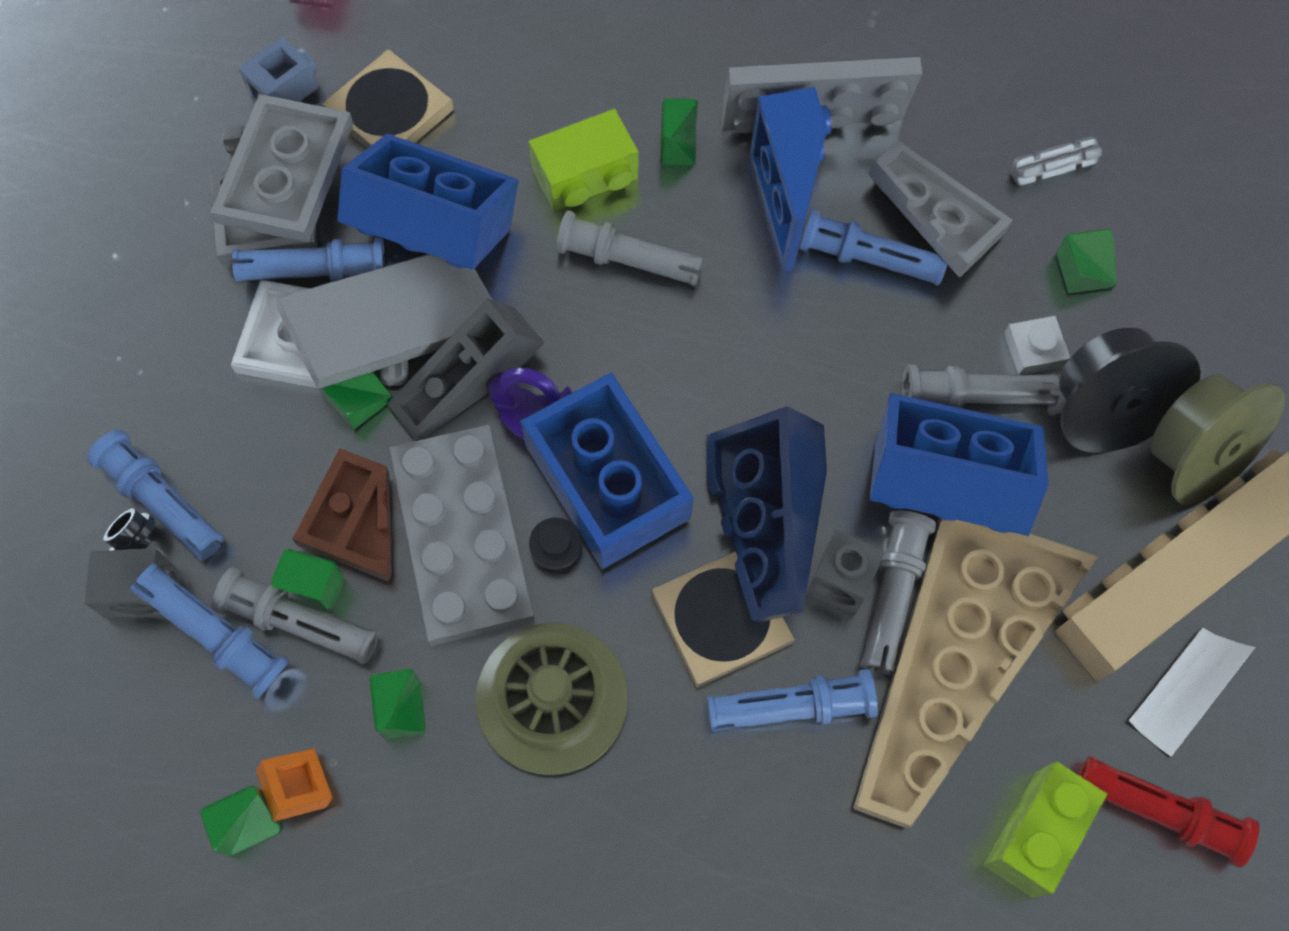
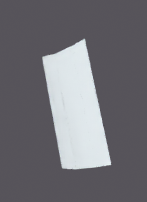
(1189, 689)

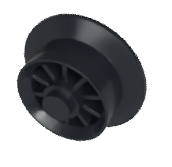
(1122, 388)

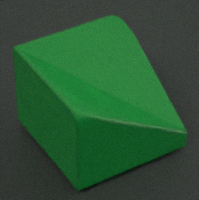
(678, 131)
(1088, 260)
(357, 398)
(309, 577)
(397, 704)
(238, 821)

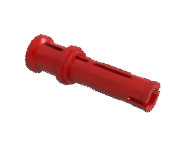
(1191, 818)

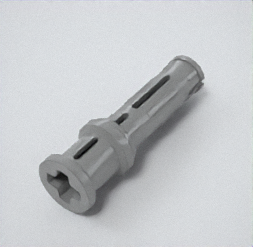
(606, 244)
(956, 387)
(900, 568)
(273, 608)

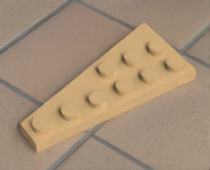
(965, 642)

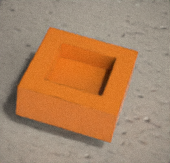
(293, 784)

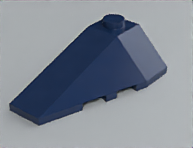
(771, 497)

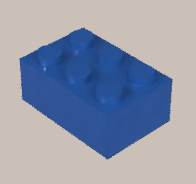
(427, 201)
(959, 465)
(607, 470)

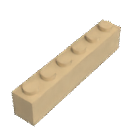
(1180, 570)

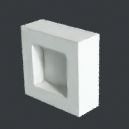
(1036, 345)

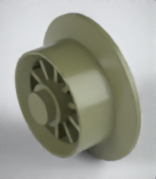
(1215, 434)
(551, 699)

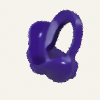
(519, 403)

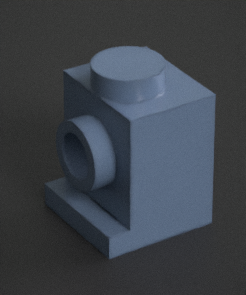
(280, 72)

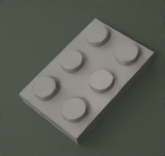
(282, 168)

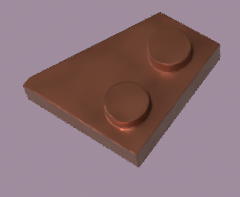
(351, 516)

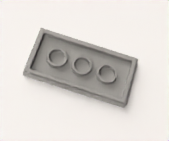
(380, 316)

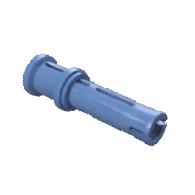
(850, 242)
(335, 261)
(142, 480)
(230, 646)
(817, 700)

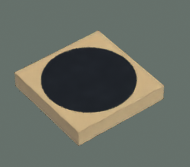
(391, 101)
(713, 622)

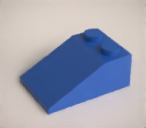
(786, 159)

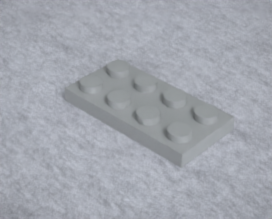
(852, 90)
(460, 535)

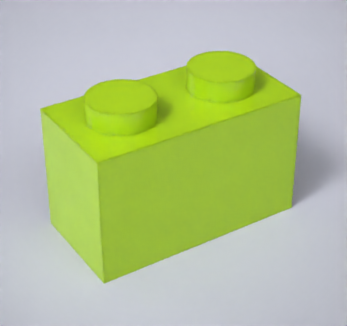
(584, 160)
(1045, 830)

